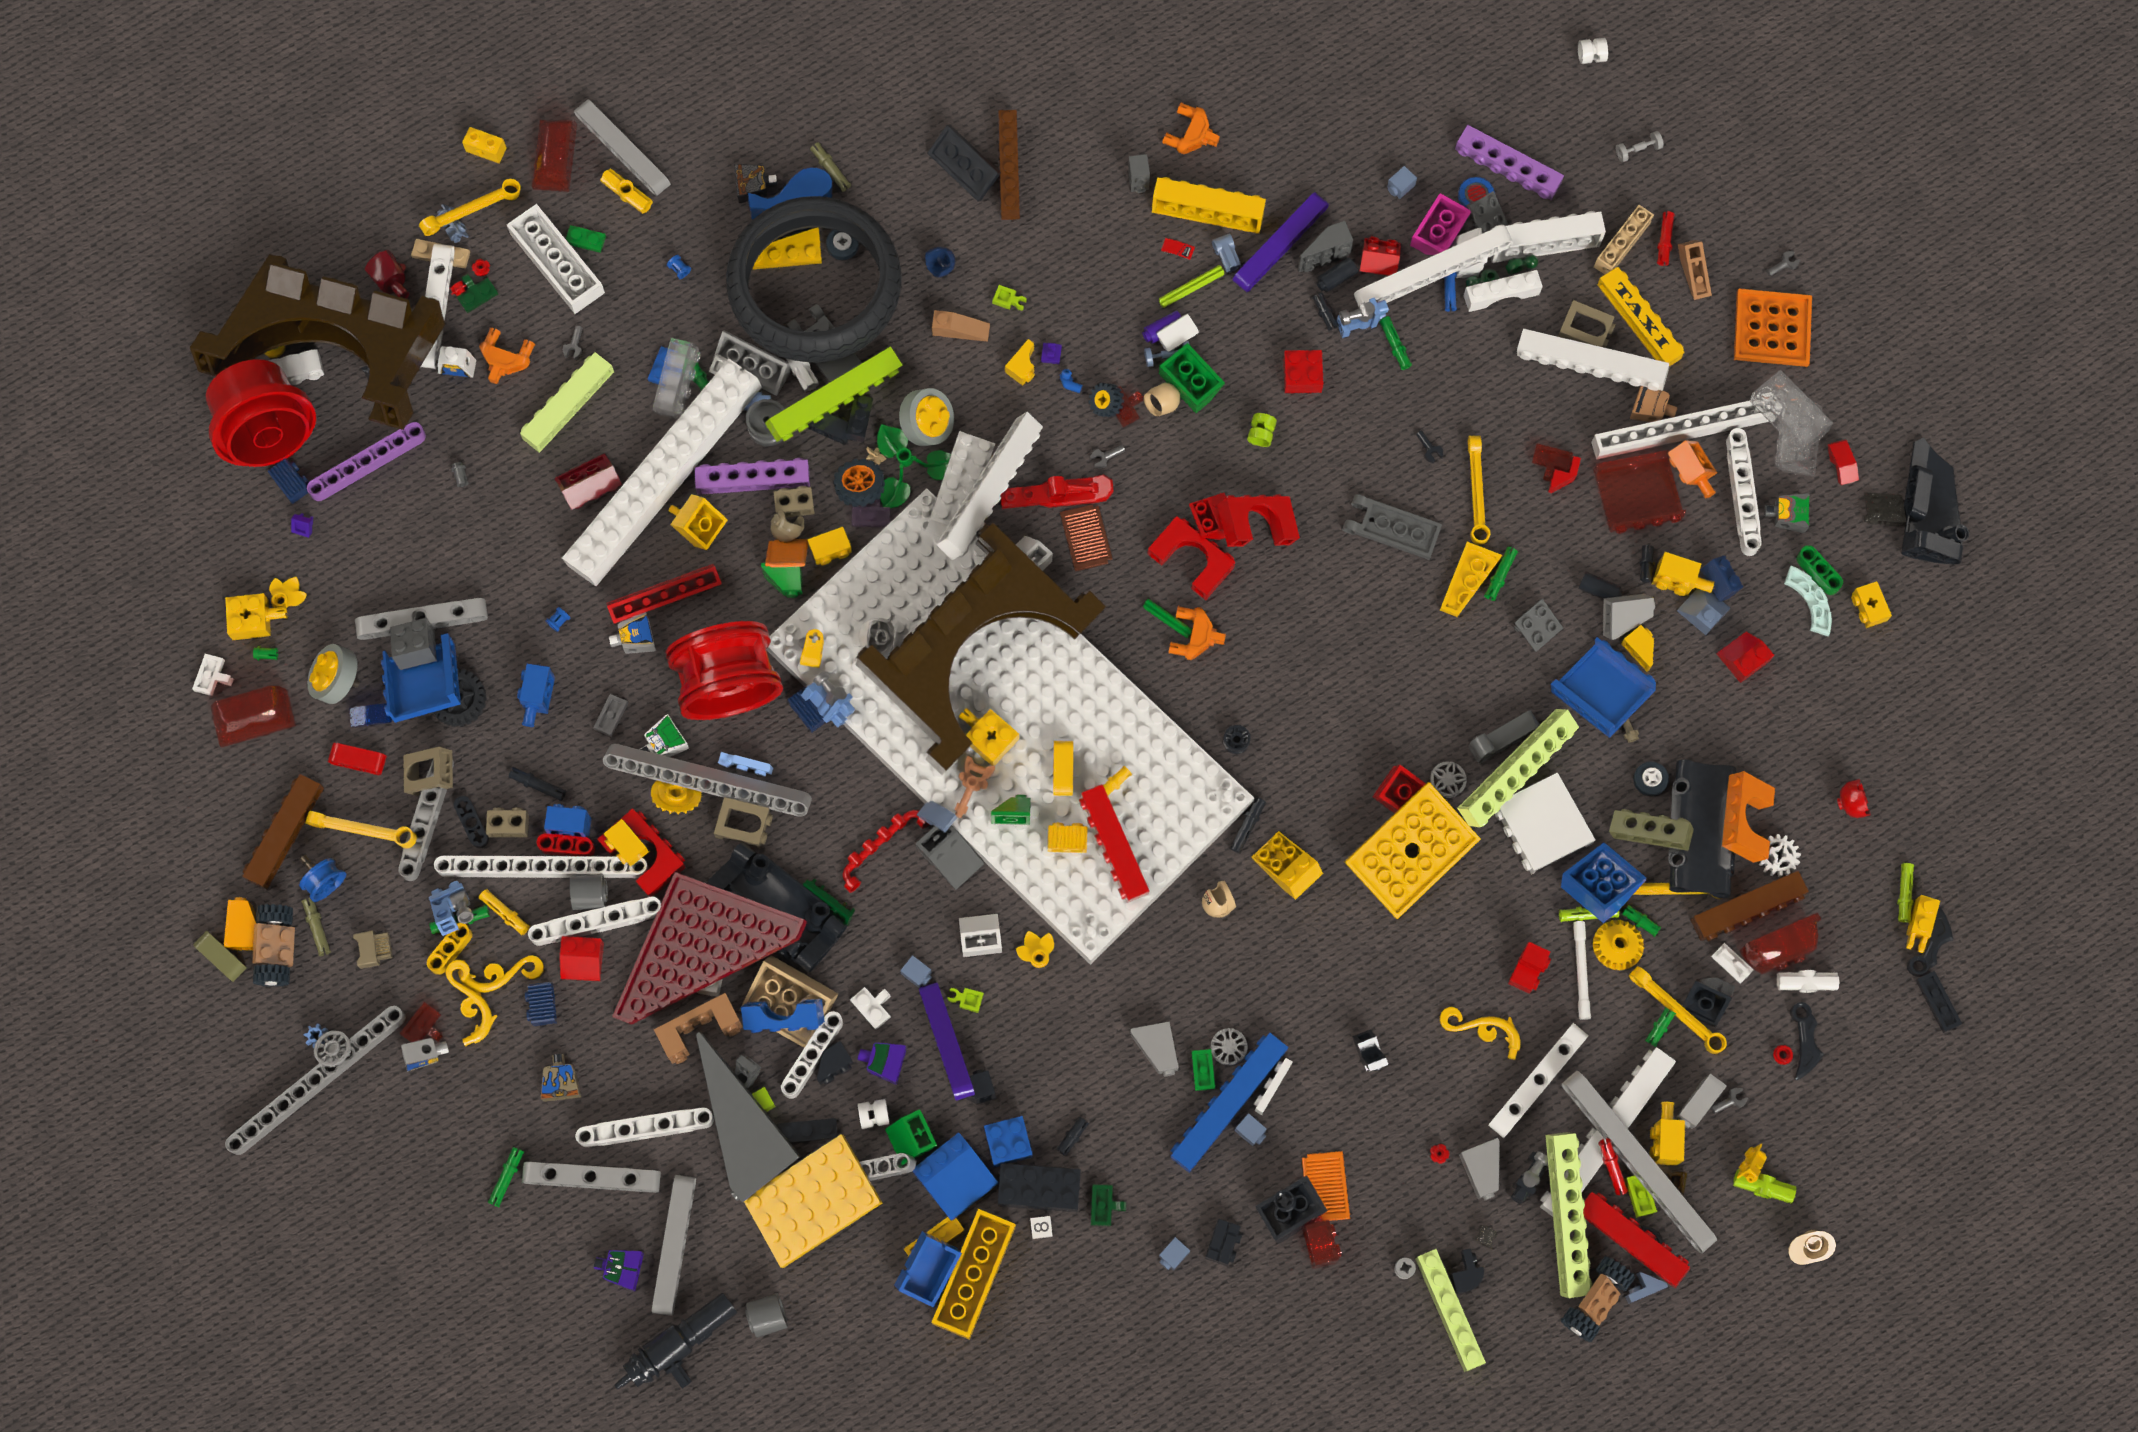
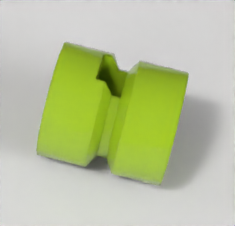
(1262, 427)

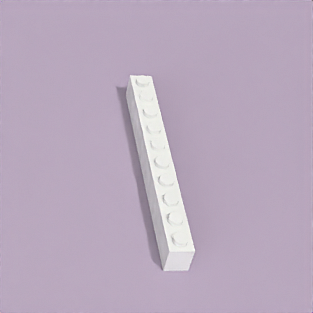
(1676, 429)
(989, 486)
(1626, 1107)

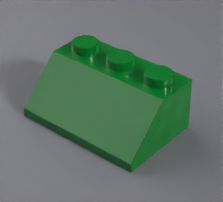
(1191, 377)

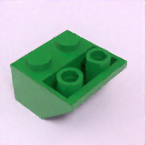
(911, 1136)

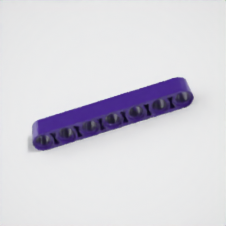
(1280, 242)
(946, 1041)

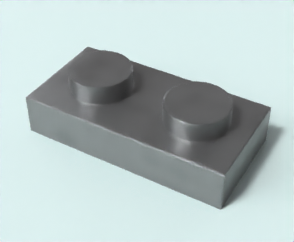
(610, 715)

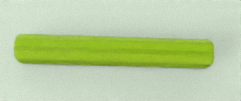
(1191, 286)

